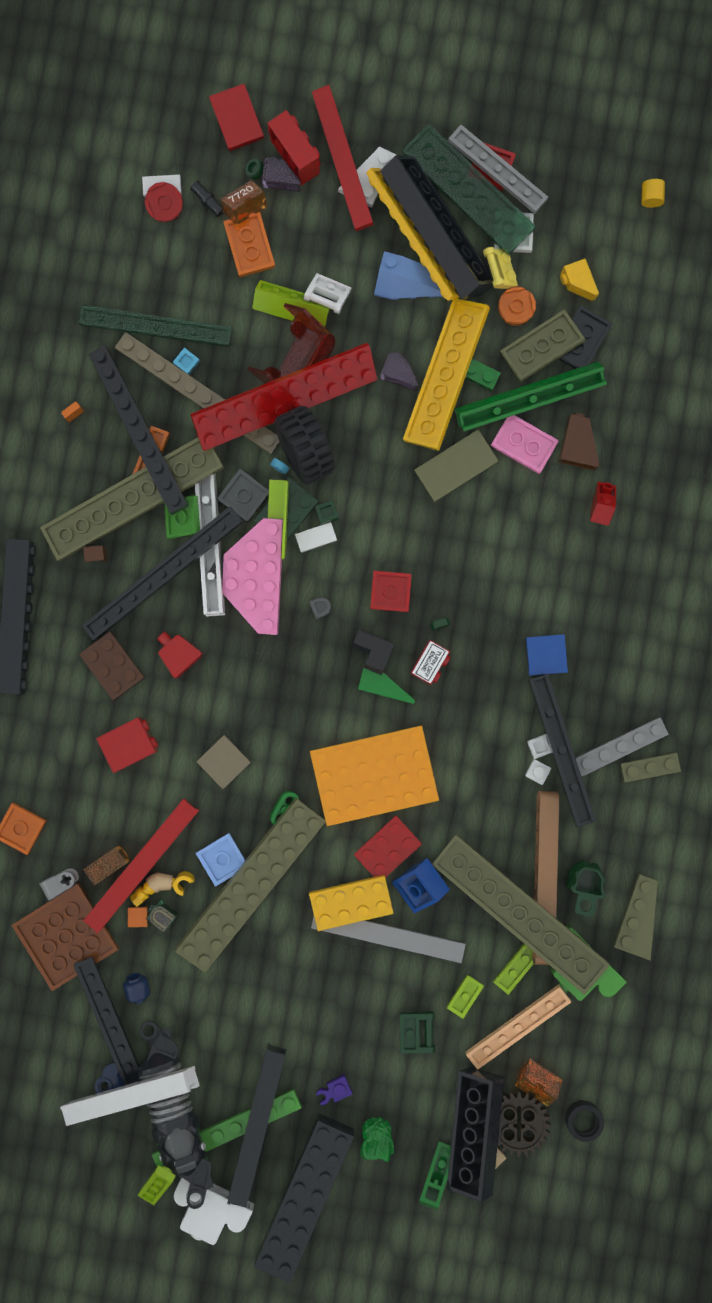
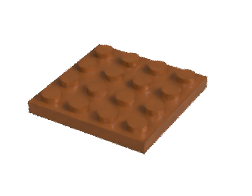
(60, 937)

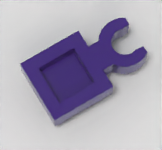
(337, 1088)

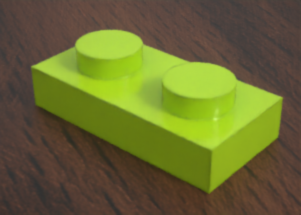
(465, 996)

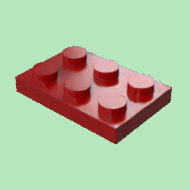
(387, 848)

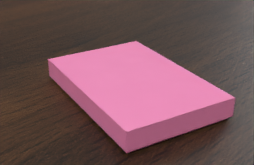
(524, 443)

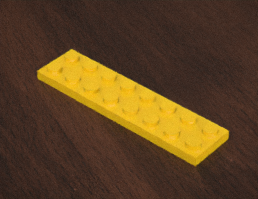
(446, 374)

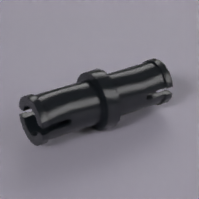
(207, 198)

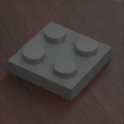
(244, 495)

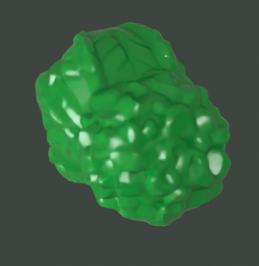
(377, 1139)

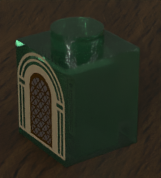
(161, 915)

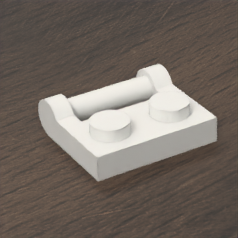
(330, 289)

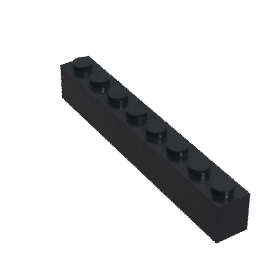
(15, 615)

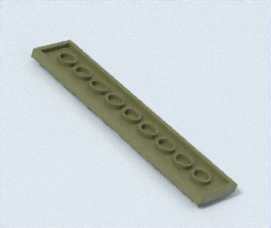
(126, 501)
(250, 885)
(521, 914)

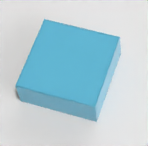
(186, 361)

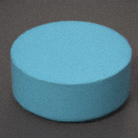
(279, 466)

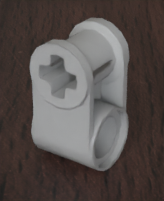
(58, 884)

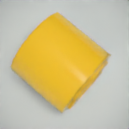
(653, 193)

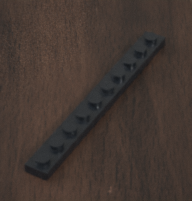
(138, 430)
(162, 573)

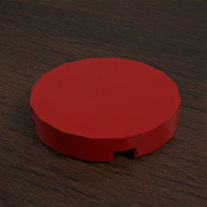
(163, 202)

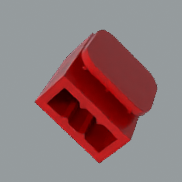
(128, 744)

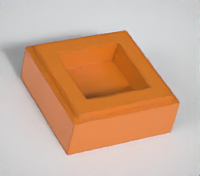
(72, 412)
(137, 916)

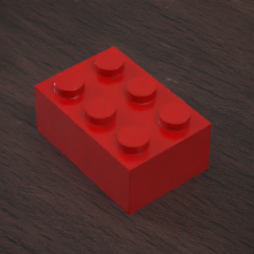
(294, 146)

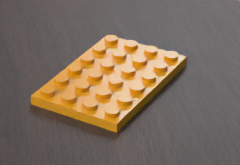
(374, 775)

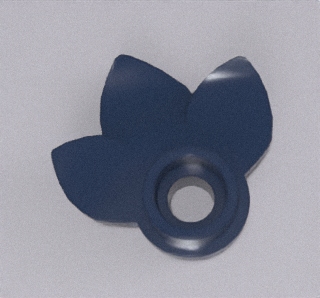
(110, 1076)

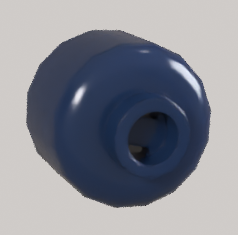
(136, 988)

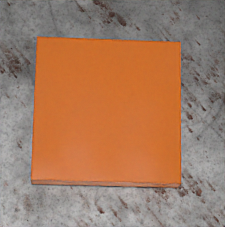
(20, 828)

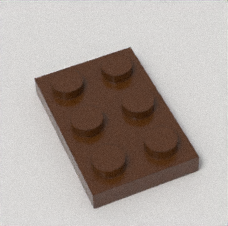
(112, 665)

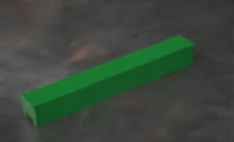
(530, 396)

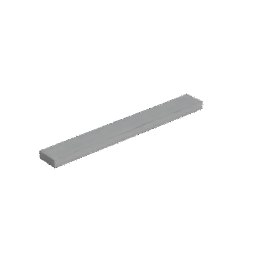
(401, 939)

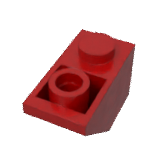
(603, 503)

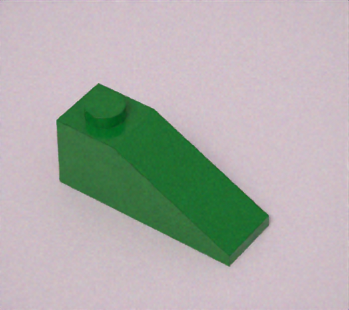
(383, 686)
(436, 1177)

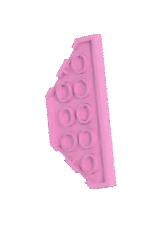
(254, 575)

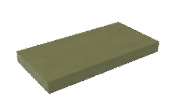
(542, 346)
(456, 466)

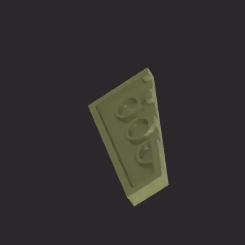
(637, 923)

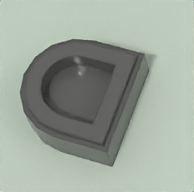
(320, 607)

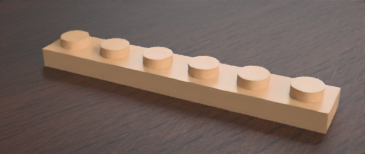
(518, 1026)

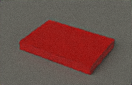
(236, 117)

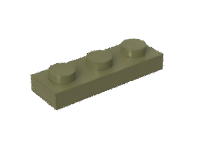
(650, 767)

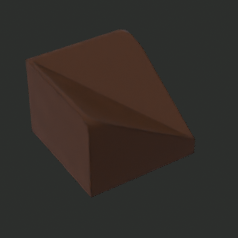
(95, 553)

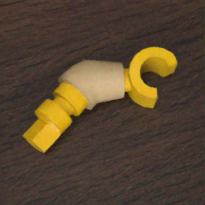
(160, 882)

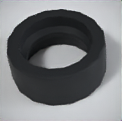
(589, 1135)

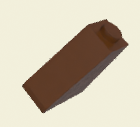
(578, 443)

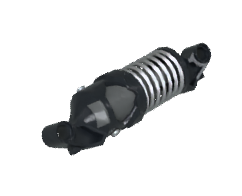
(175, 1121)

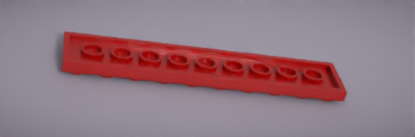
(266, 402)

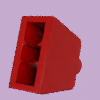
(178, 654)

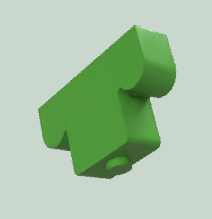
(607, 984)

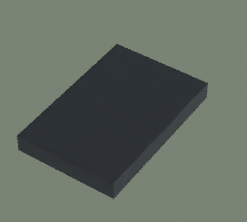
(594, 330)

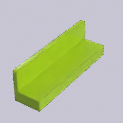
(271, 299)
(279, 506)

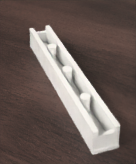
(211, 584)
(130, 1096)

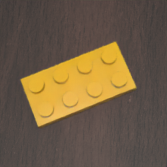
(351, 902)

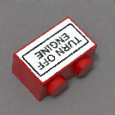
(430, 662)

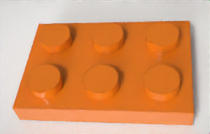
(249, 245)

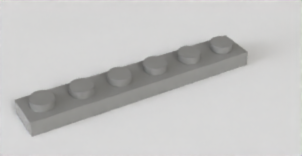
(498, 169)
(621, 746)

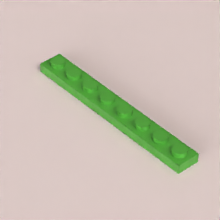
(236, 1125)

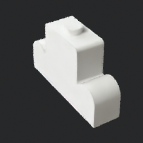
(211, 1217)

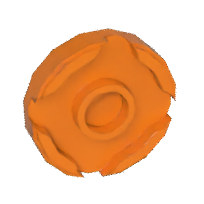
(516, 306)

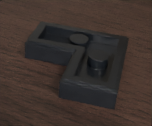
(376, 647)

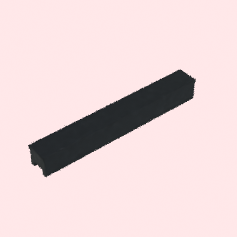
(562, 750)
(256, 1126)

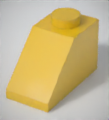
(579, 280)

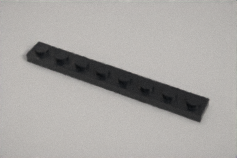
(108, 1019)

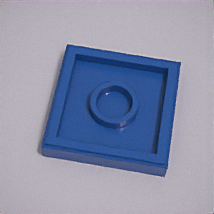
(546, 654)

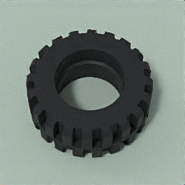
(305, 444)

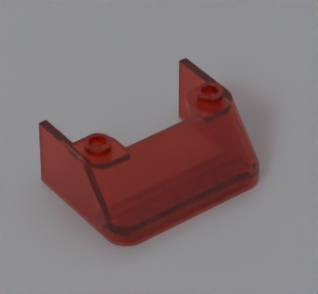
(311, 346)

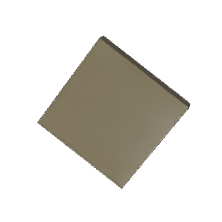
(223, 762)

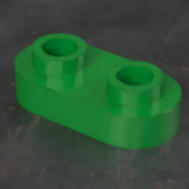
(281, 805)

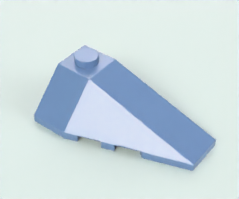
(404, 279)

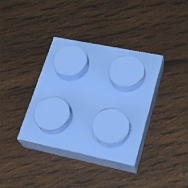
(221, 859)

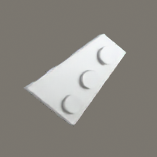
(376, 160)

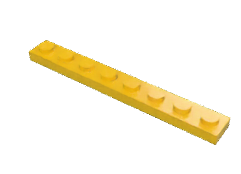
(416, 240)

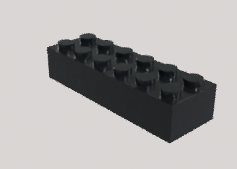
(475, 1133)

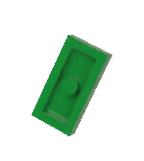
(482, 375)

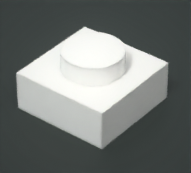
(537, 771)

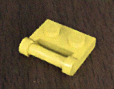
(500, 268)

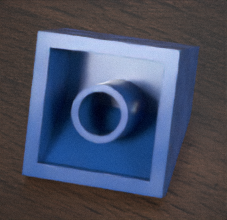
(421, 886)

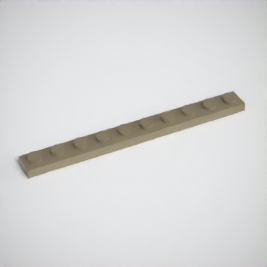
(186, 385)

